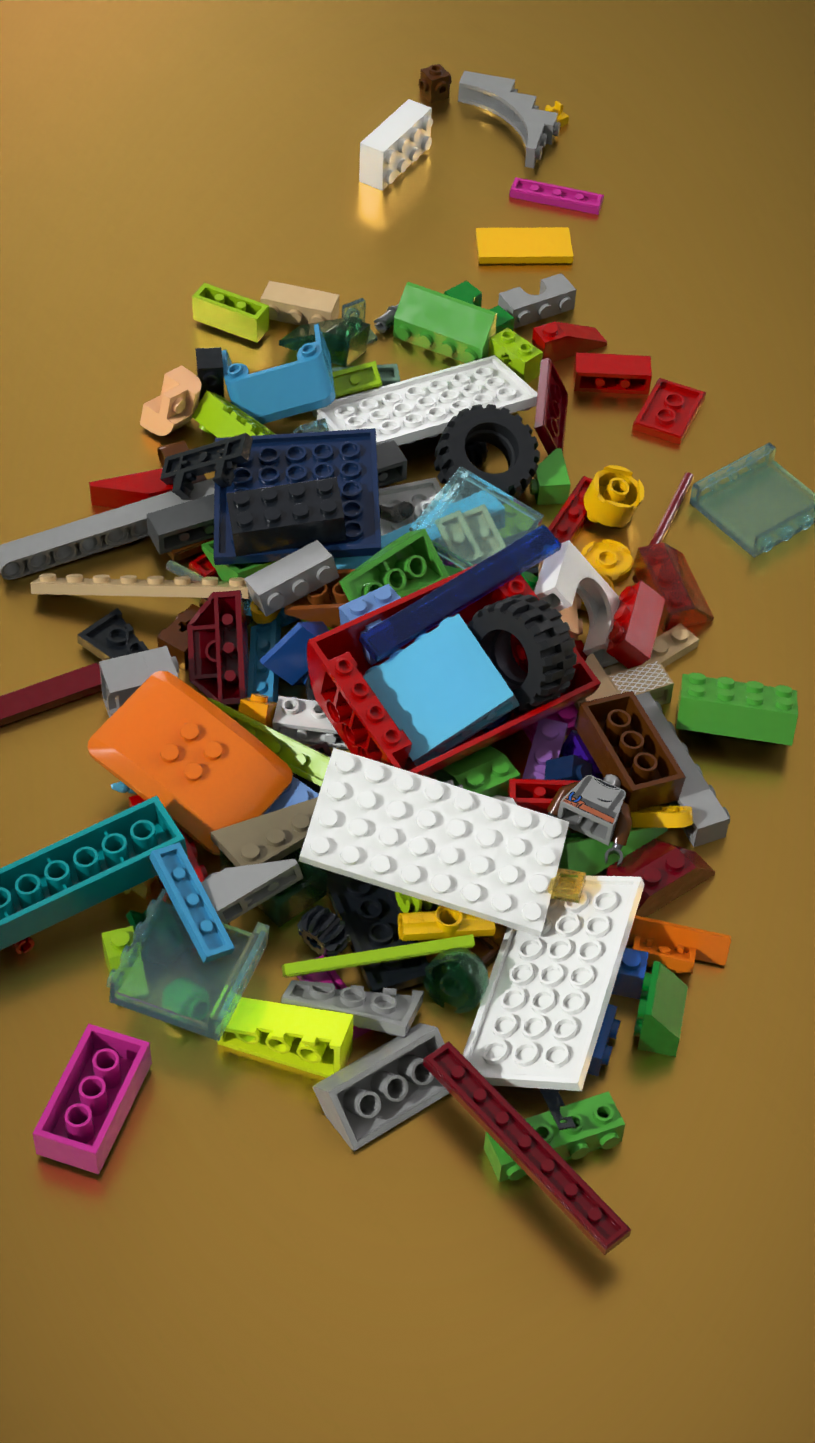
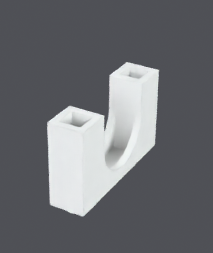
(570, 573)

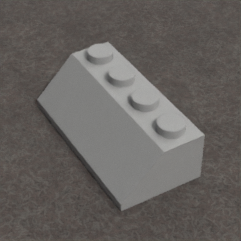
(382, 1087)

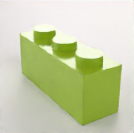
(230, 312)

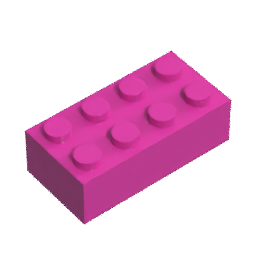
(92, 1098)

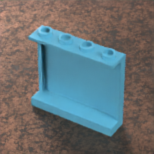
(441, 689)

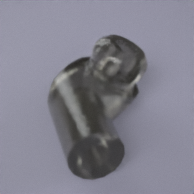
(397, 512)

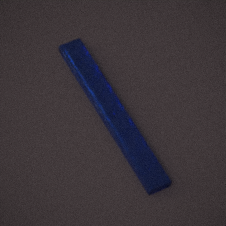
(459, 592)

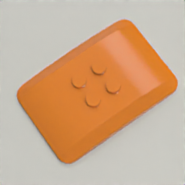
(190, 756)

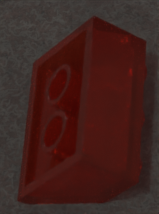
(671, 577)

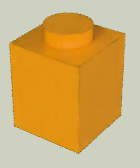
(258, 708)

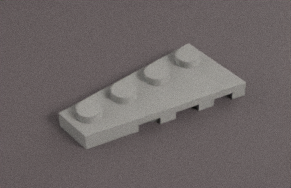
(371, 1010)

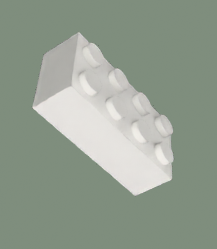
(395, 144)

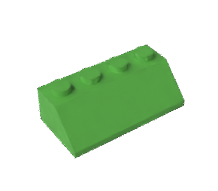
(444, 324)

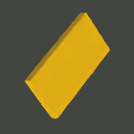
(524, 245)

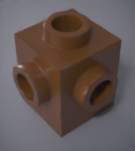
(435, 83)

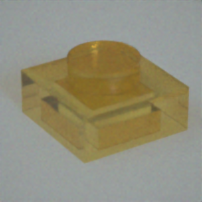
(567, 885)

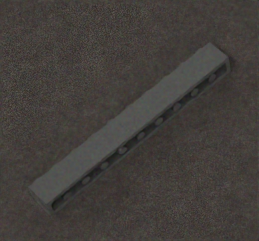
(194, 519)

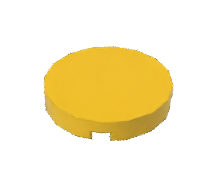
(609, 559)

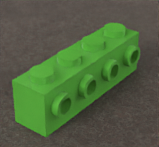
(596, 1124)

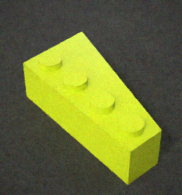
(291, 1035)

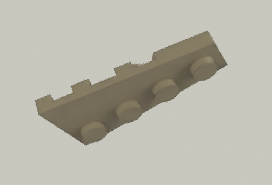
(266, 836)

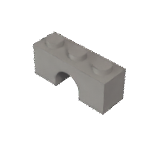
(555, 297)

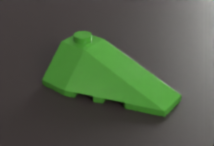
(403, 564)
(588, 855)

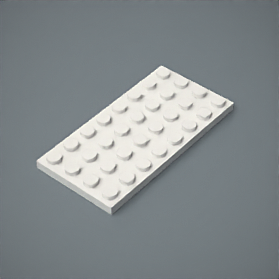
(428, 402)
(435, 842)
(554, 990)

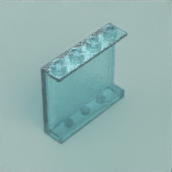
(755, 501)
(474, 519)
(170, 982)

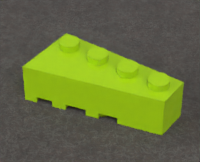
(224, 419)

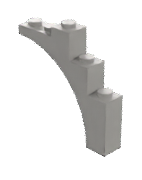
(518, 109)

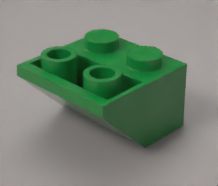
(660, 1011)

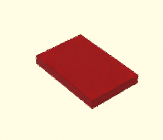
(669, 411)

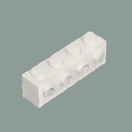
(305, 722)

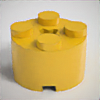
(613, 496)

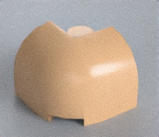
(174, 405)

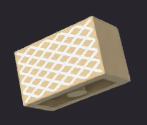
(645, 678)

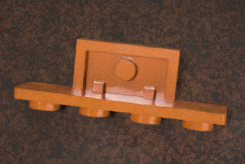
(677, 944)

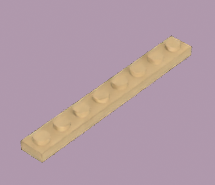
(131, 586)

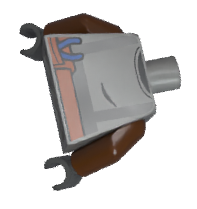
(595, 810)

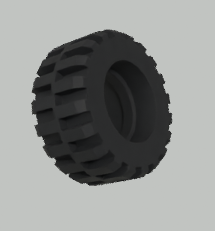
(498, 429)
(544, 641)

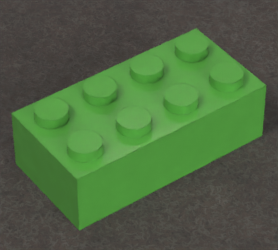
(737, 709)

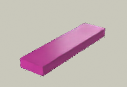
(556, 195)

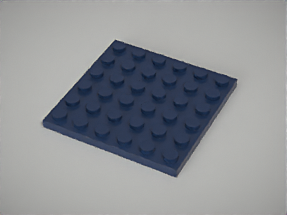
(304, 458)

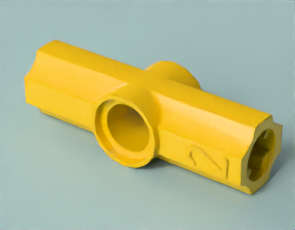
(441, 925)

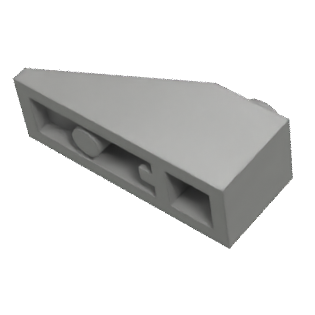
(245, 887)

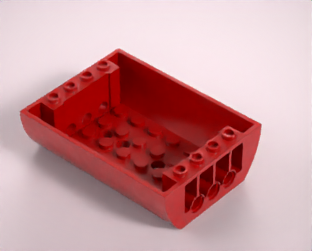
(364, 725)

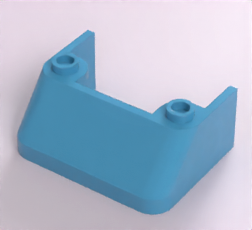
(283, 388)

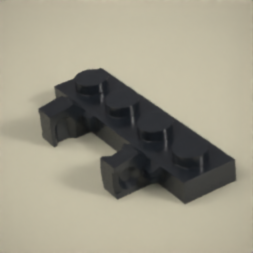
(217, 457)

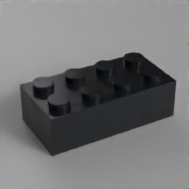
(286, 516)

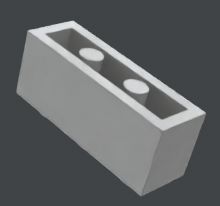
(291, 578)

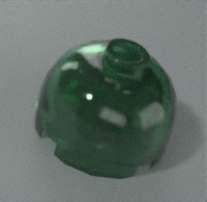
(457, 979)

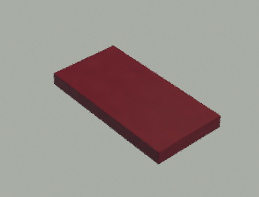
(551, 408)

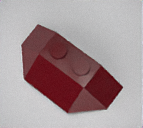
(220, 648)
(666, 872)

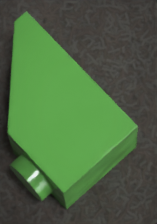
(551, 480)

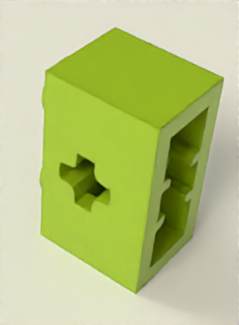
(516, 353)

